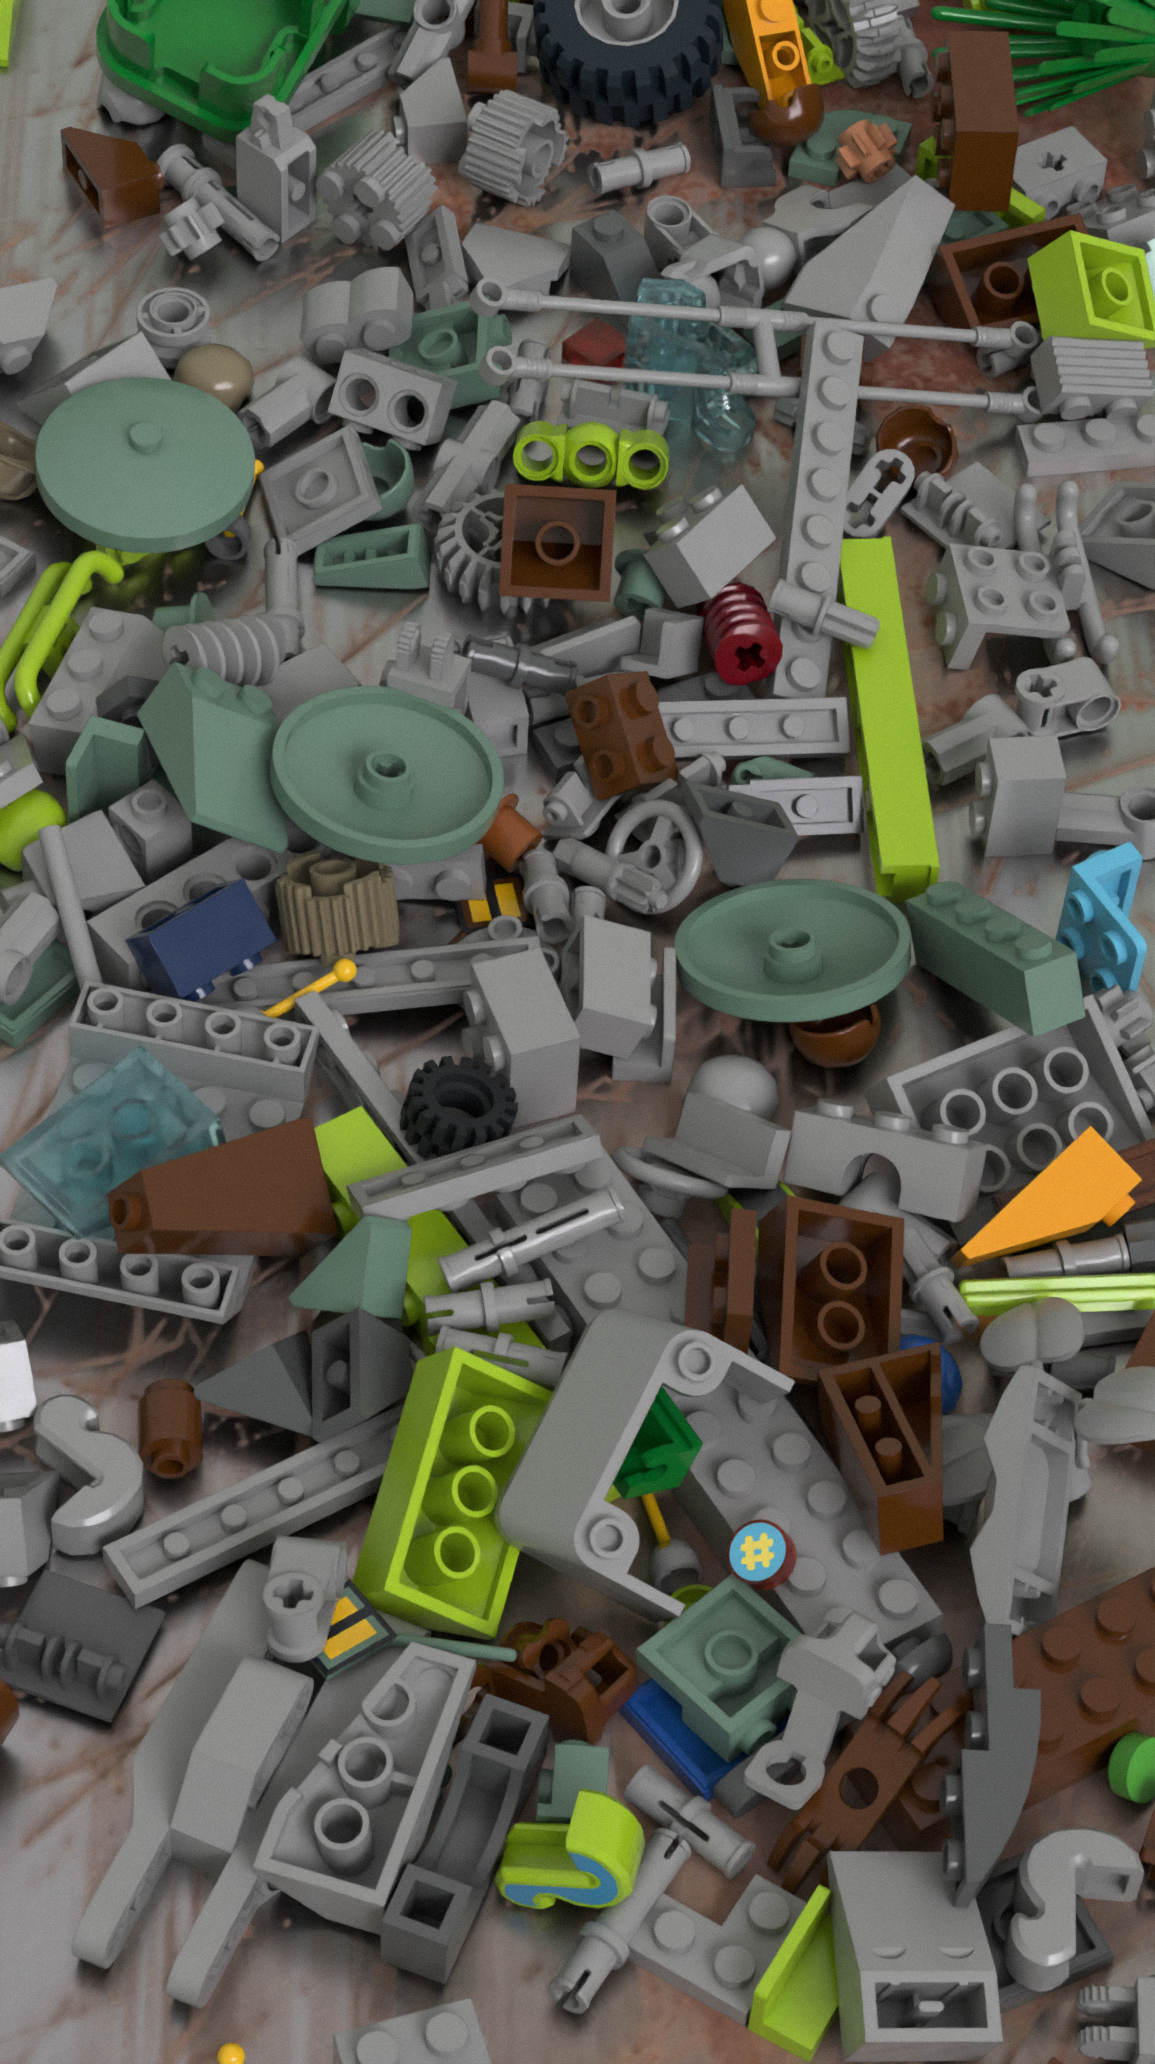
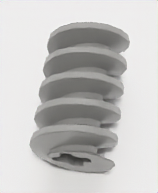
(234, 648)

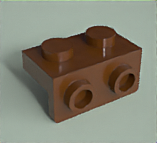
(621, 734)

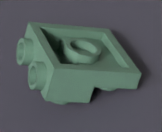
(452, 345)
(724, 1667)

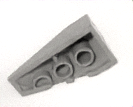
(370, 1793)

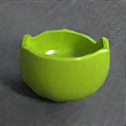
(22, 821)

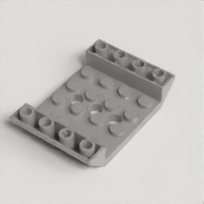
(240, 1066)

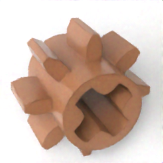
(866, 151)

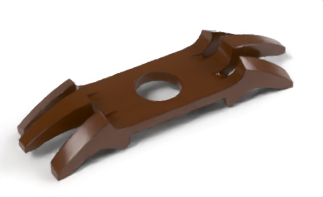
(884, 1754)

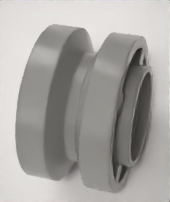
(174, 322)

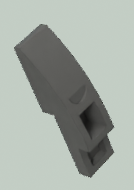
(994, 1768)

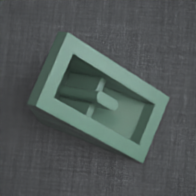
(361, 1271)

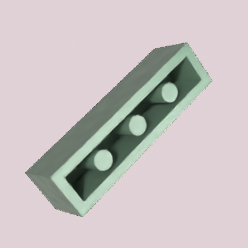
(995, 958)

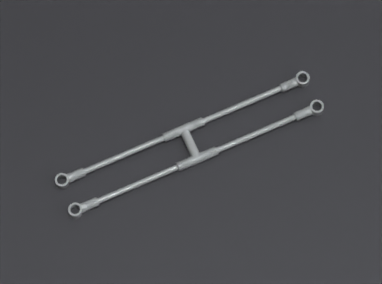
(763, 324)

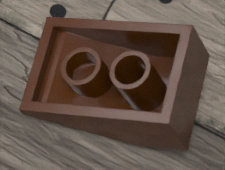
(828, 1285)

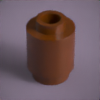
(169, 1428)

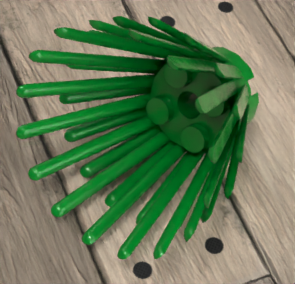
(1108, 35)

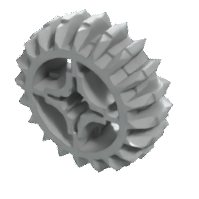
(860, 35)
(470, 552)

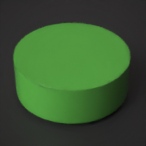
(1133, 1768)

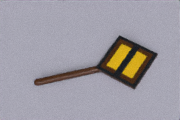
(501, 898)

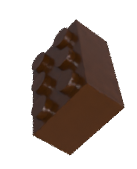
(975, 120)

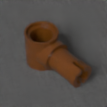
(492, 60)

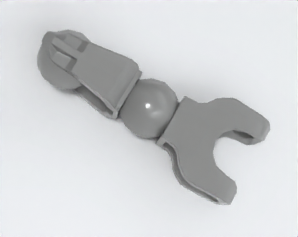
(768, 253)

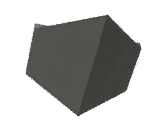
(268, 1385)

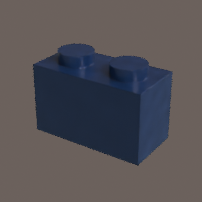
(202, 941)

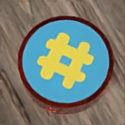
(761, 1554)

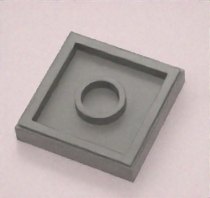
(320, 490)

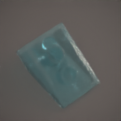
(106, 1135)

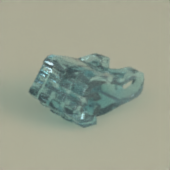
(696, 349)

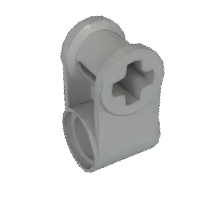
(672, 229)
(1066, 697)
(302, 1595)

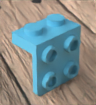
(1098, 921)

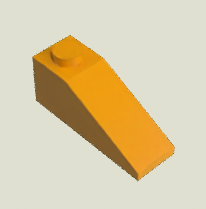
(1064, 1200)

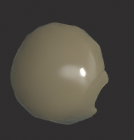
(218, 372)

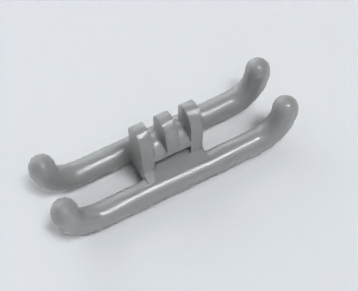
(1071, 570)

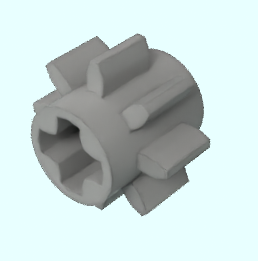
(191, 228)
(1126, 1017)

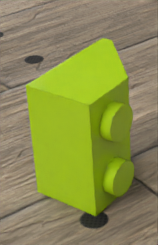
(1093, 289)

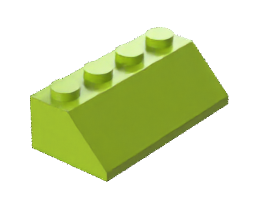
(433, 1526)

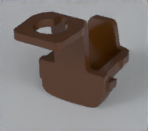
(566, 1694)

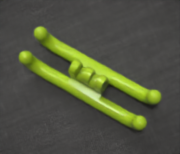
(46, 628)

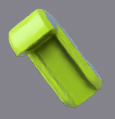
(579, 1862)

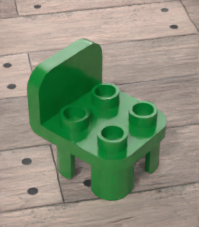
(214, 55)

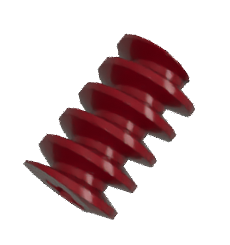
(740, 634)

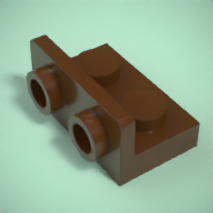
(723, 1282)

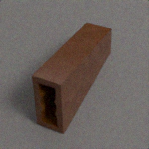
(232, 1199)

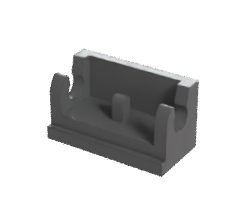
(738, 154)

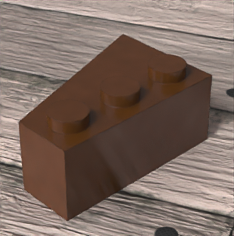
(888, 1442)

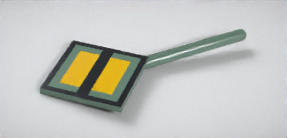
(361, 1631)

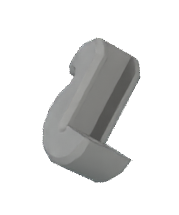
(96, 1464)
(1045, 1892)

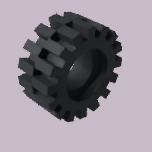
(461, 1089)

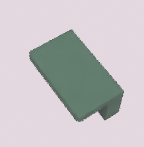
(104, 766)

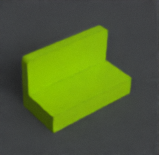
(799, 1989)

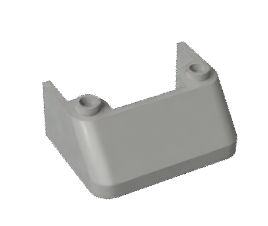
(568, 1465)

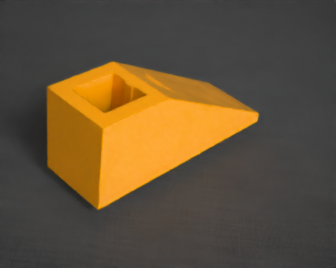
(768, 47)

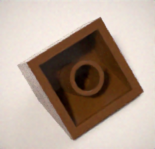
(557, 542)

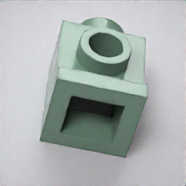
(575, 1767)

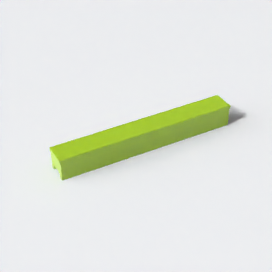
(887, 727)

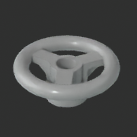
(663, 855)
(665, 1183)

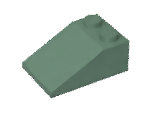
(217, 753)

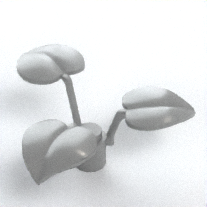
(1035, 1335)

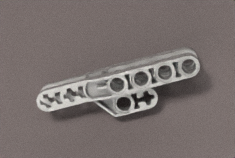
(205, 1774)

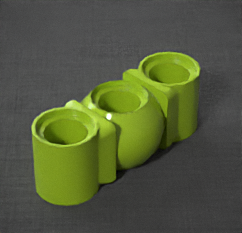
(616, 448)

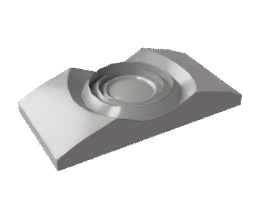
(1026, 1501)

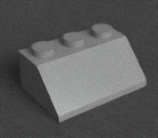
(101, 655)

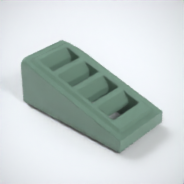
(393, 559)

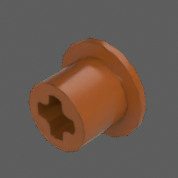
(510, 835)

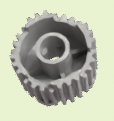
(512, 147)
(376, 192)

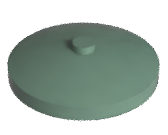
(144, 465)
(386, 775)
(793, 950)

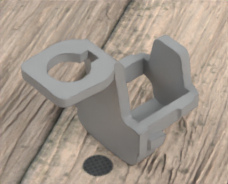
(832, 1674)

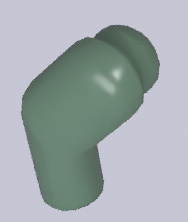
(766, 768)

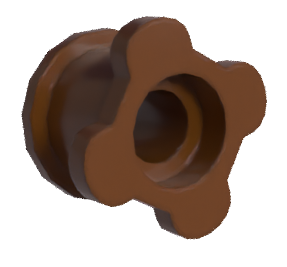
(539, 1646)

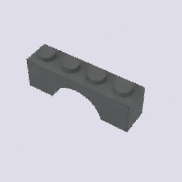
(449, 1880)

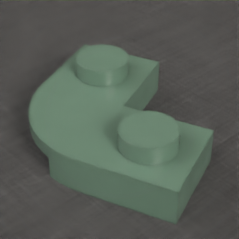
(816, 157)

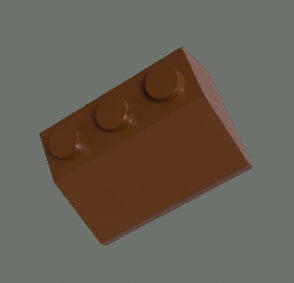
(989, 276)

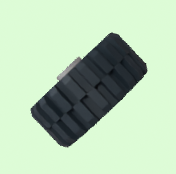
(628, 55)

